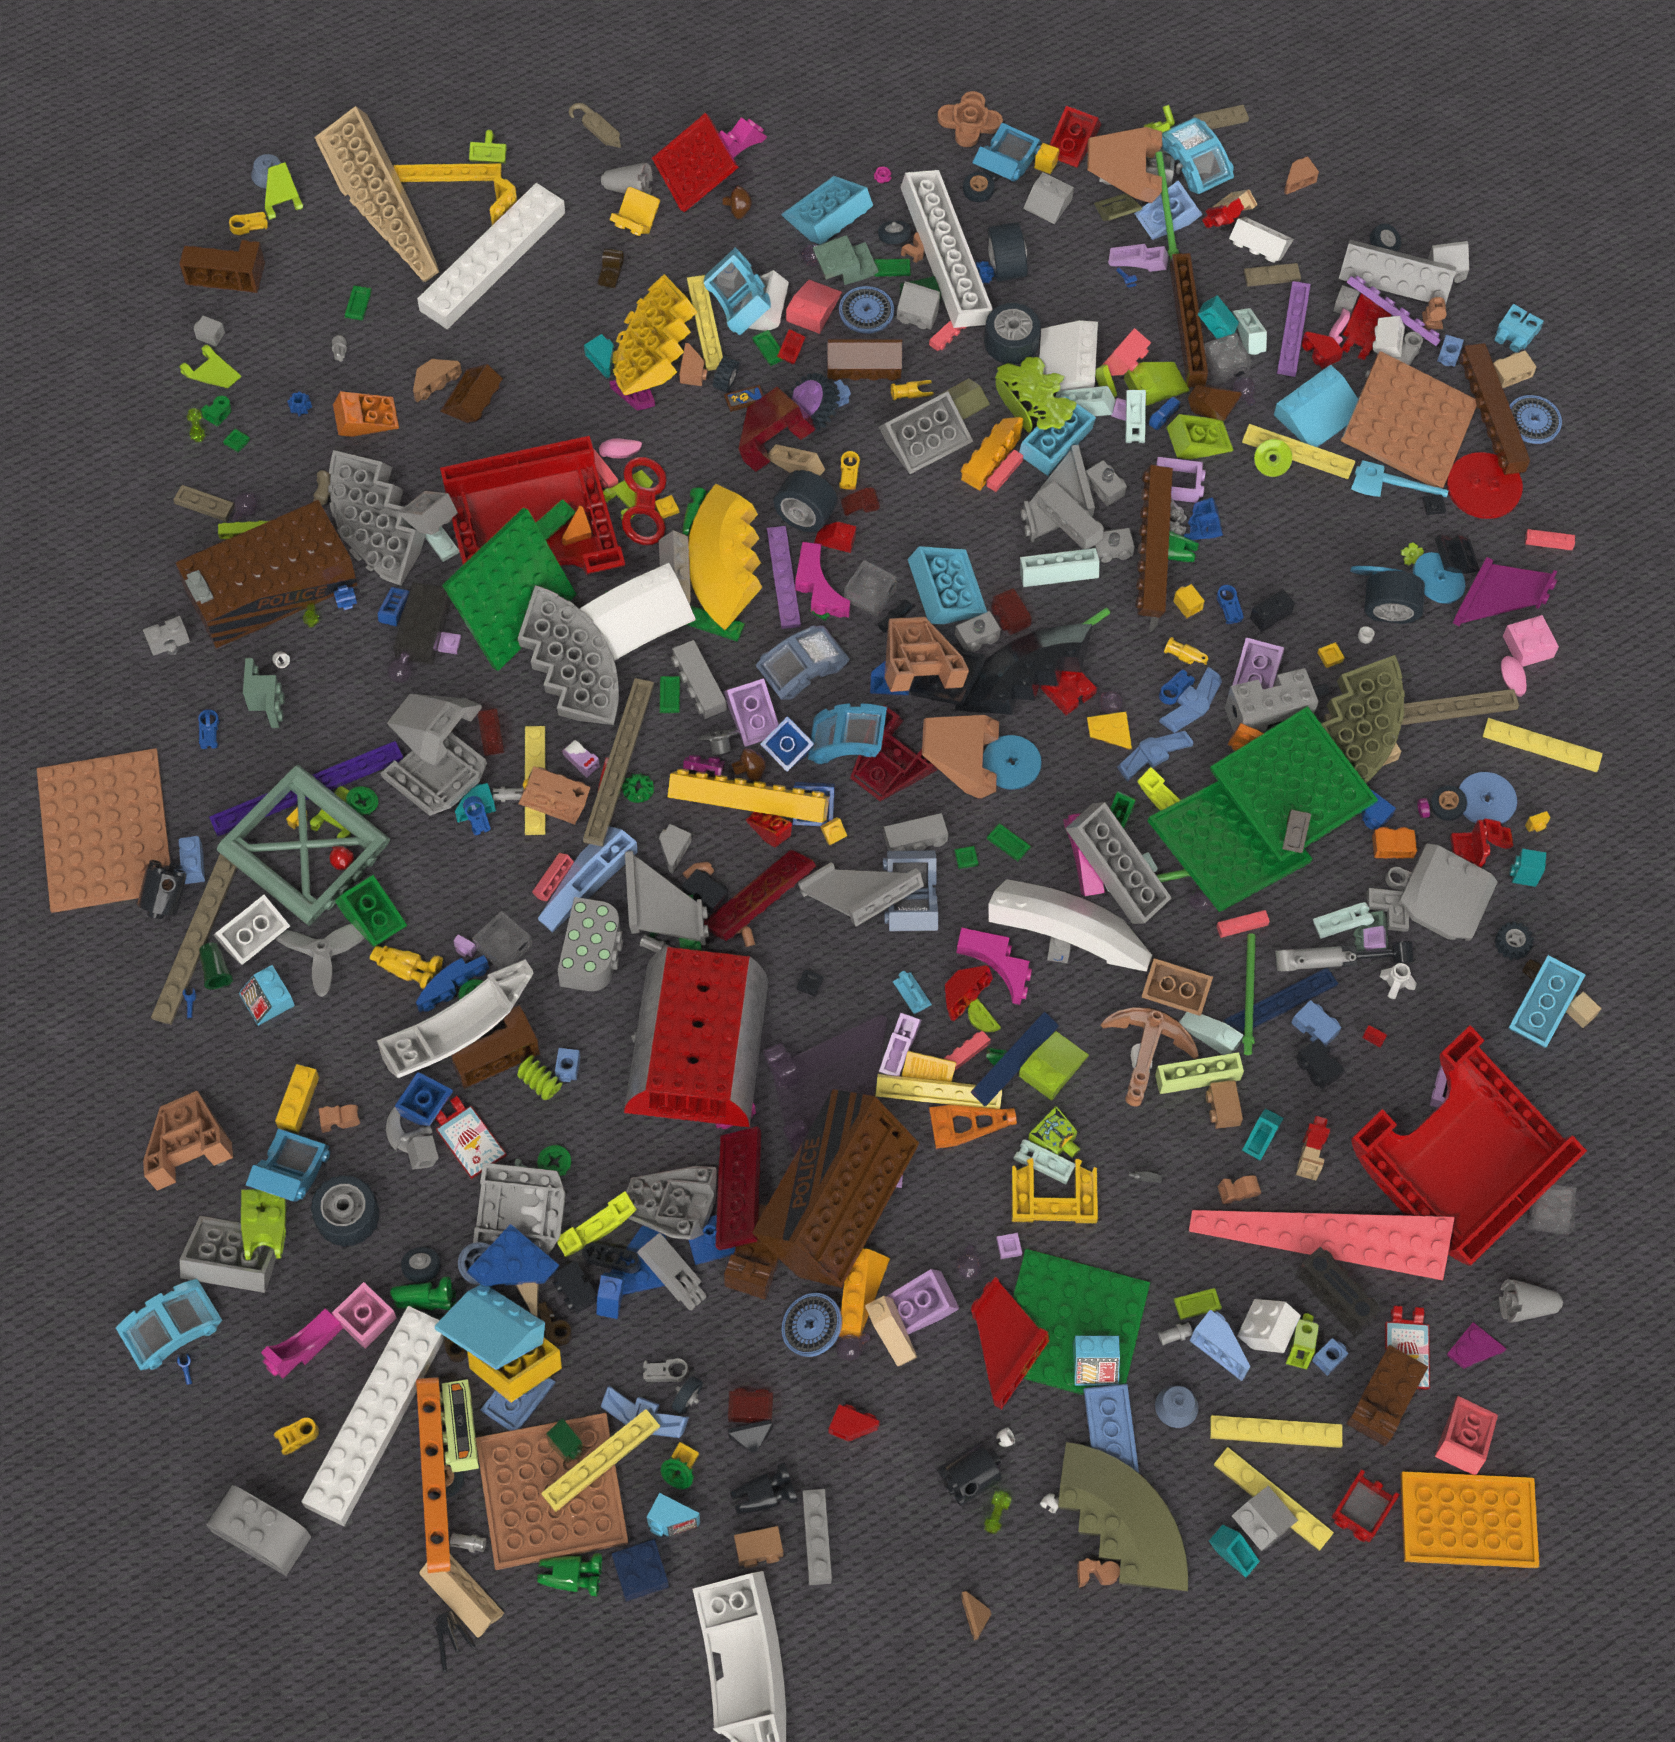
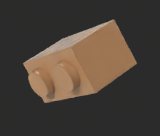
(1224, 1104)
(758, 1547)

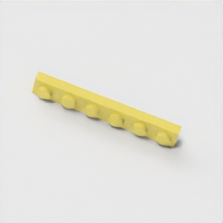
(705, 322)
(1303, 452)
(1542, 745)
(534, 757)
(930, 1091)
(1276, 1431)
(600, 1460)
(1254, 1482)

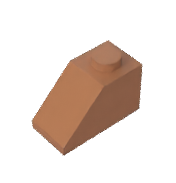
(1301, 175)
(692, 367)

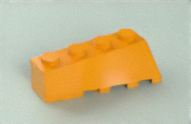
(992, 452)
(861, 1289)

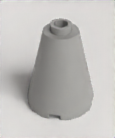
(628, 176)
(1527, 1301)

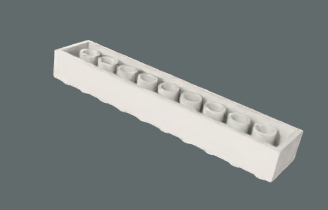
(946, 248)
(491, 256)
(374, 1417)

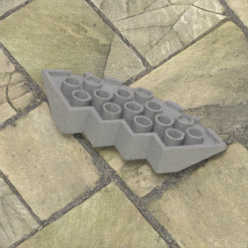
(369, 516)
(572, 656)

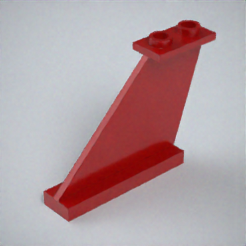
(1007, 1339)

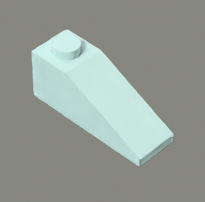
(1251, 331)
(1096, 400)
(1212, 1032)

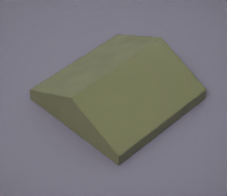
(1118, 208)
(968, 398)

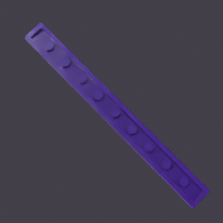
(331, 778)

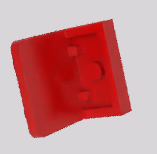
(1472, 845)

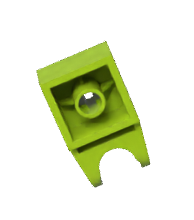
(262, 1221)

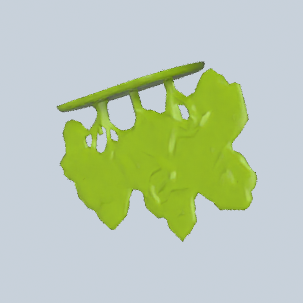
(1036, 389)

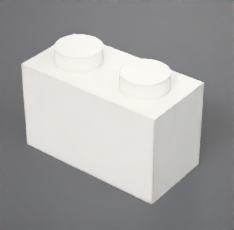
(1389, 336)

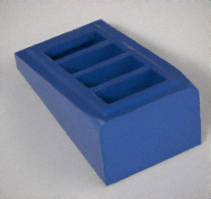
(392, 617)

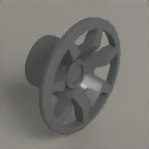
(719, 740)

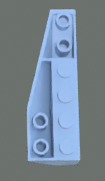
(587, 874)

